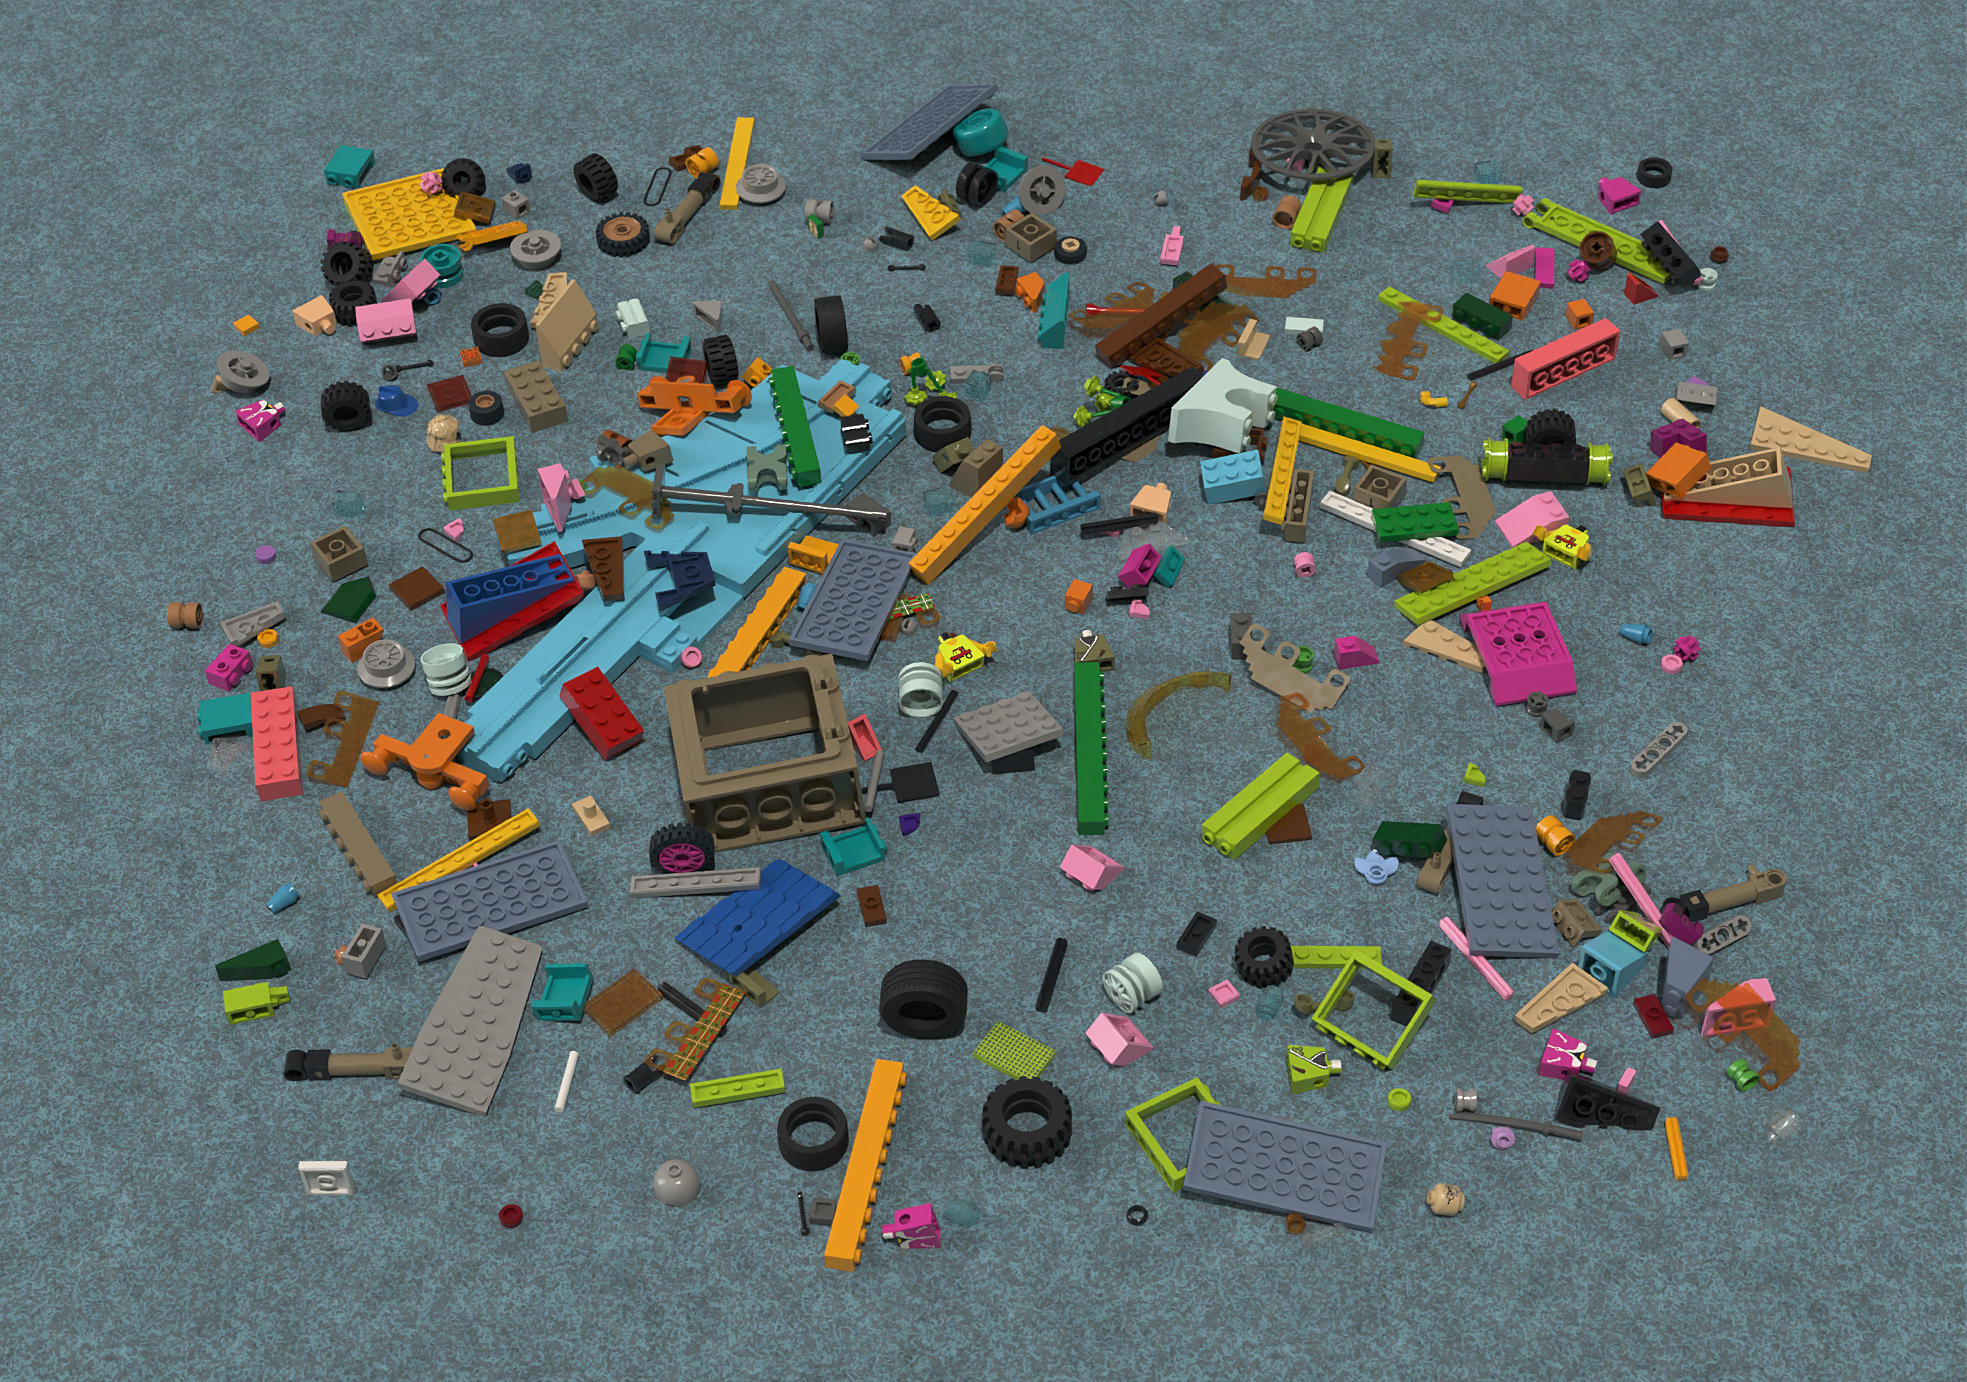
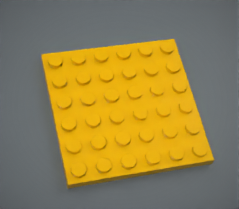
(404, 216)

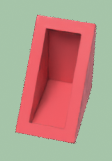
(863, 737)

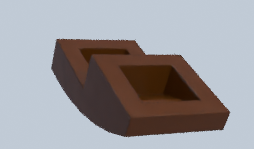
(679, 161)
(318, 715)

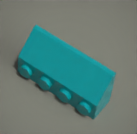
(1055, 313)

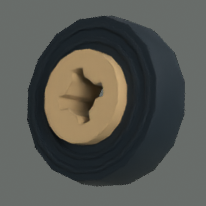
(1070, 250)

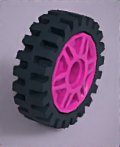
(681, 849)

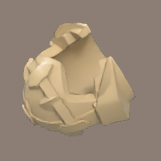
(442, 431)

